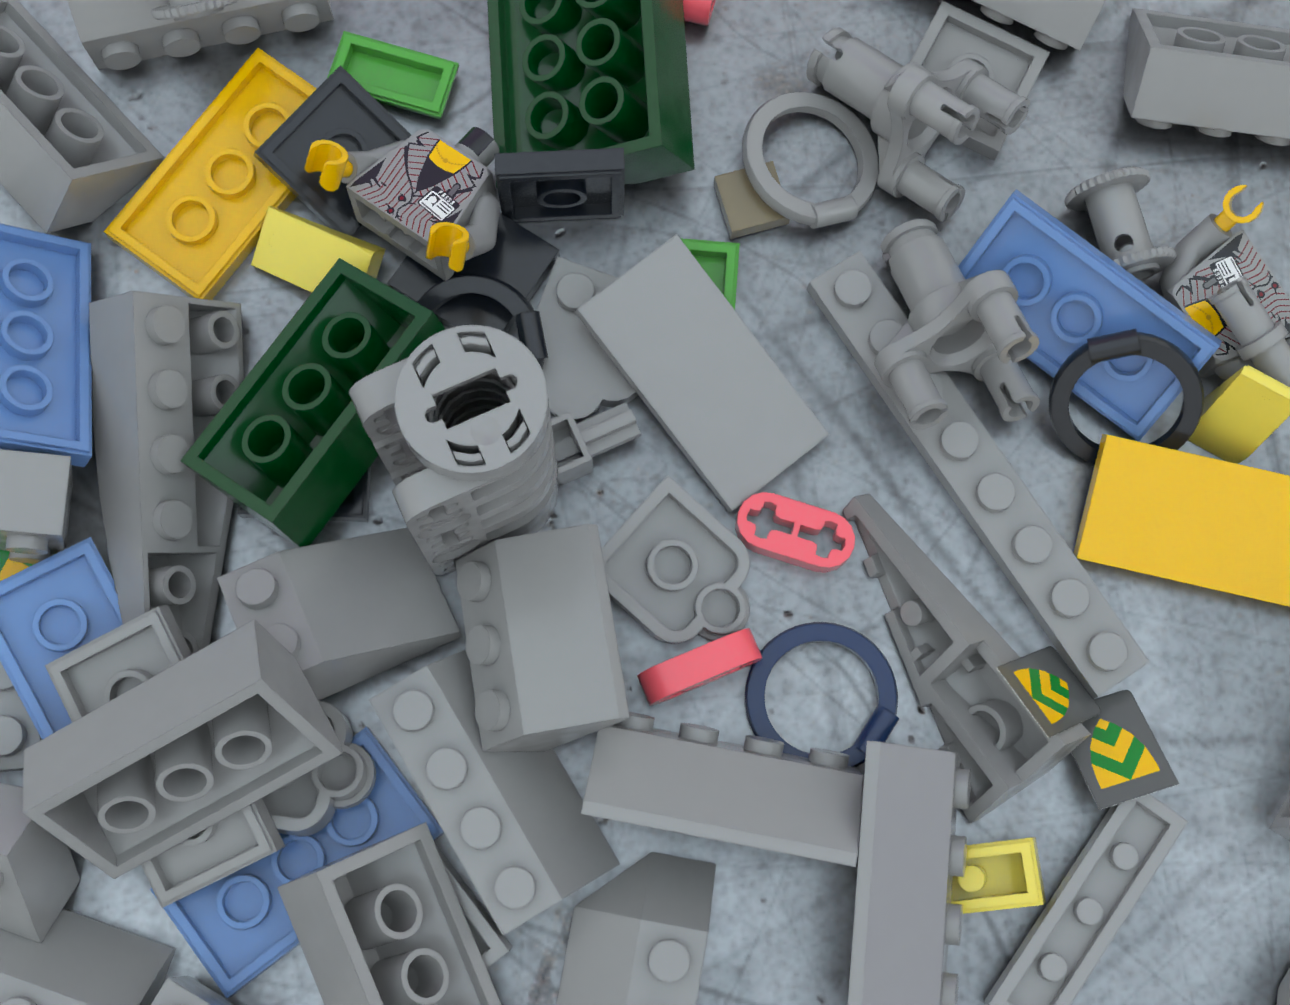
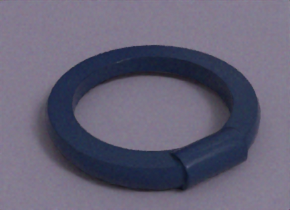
(880, 722)

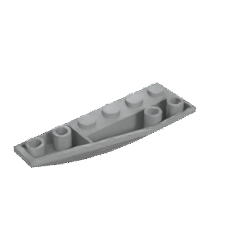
(156, 385)

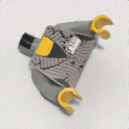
(420, 194)
(1207, 262)

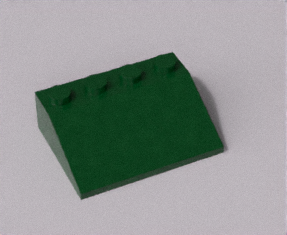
(593, 80)

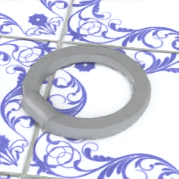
(781, 201)

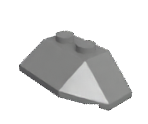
(641, 936)

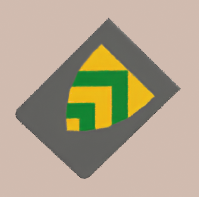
(1049, 690)
(1121, 753)

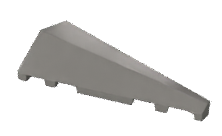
(953, 667)

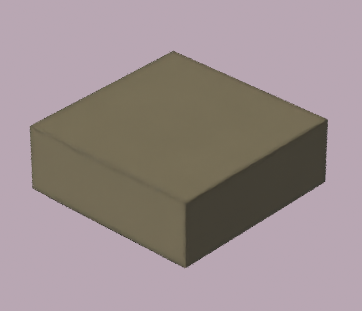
(742, 206)

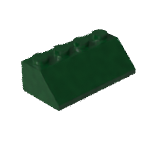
(289, 432)

